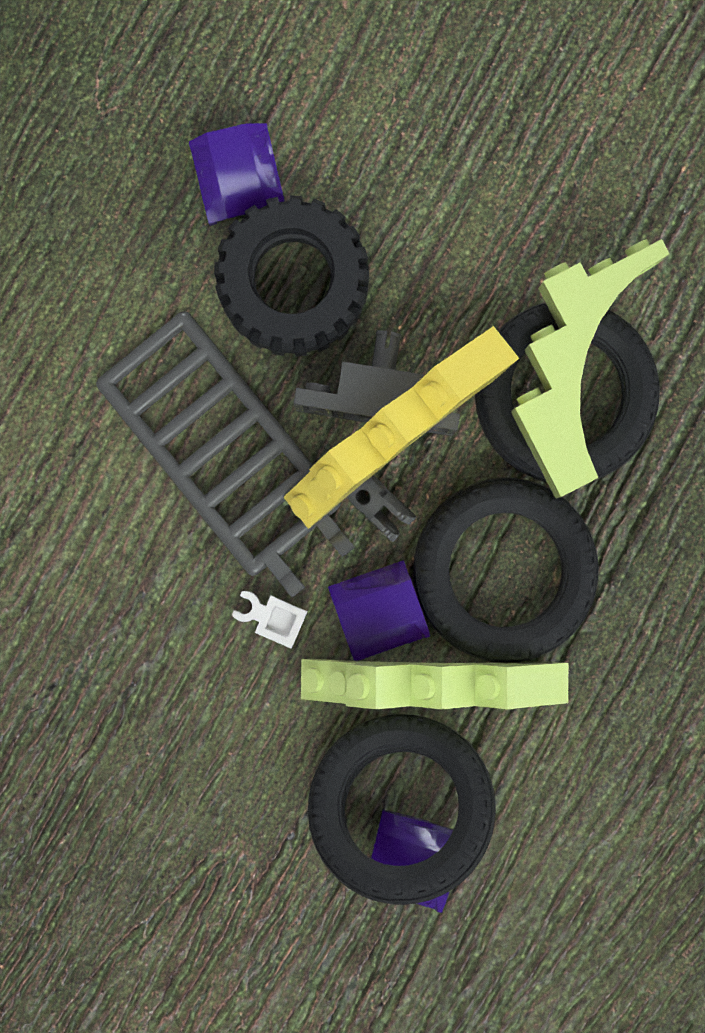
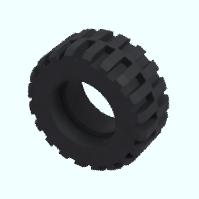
(282, 224)

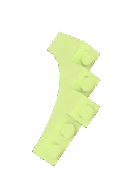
(577, 304)
(435, 684)

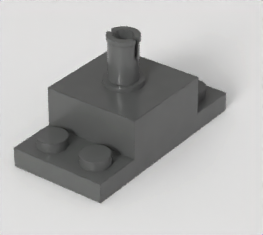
(367, 389)

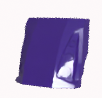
(235, 170)
(379, 611)
(408, 841)

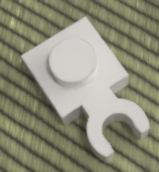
(276, 620)

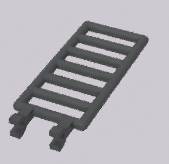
(181, 473)

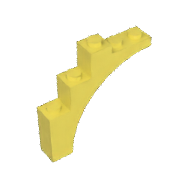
(399, 425)

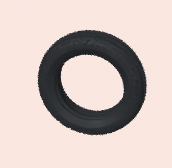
(638, 402)
(575, 589)
(453, 861)

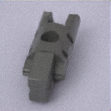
(379, 498)

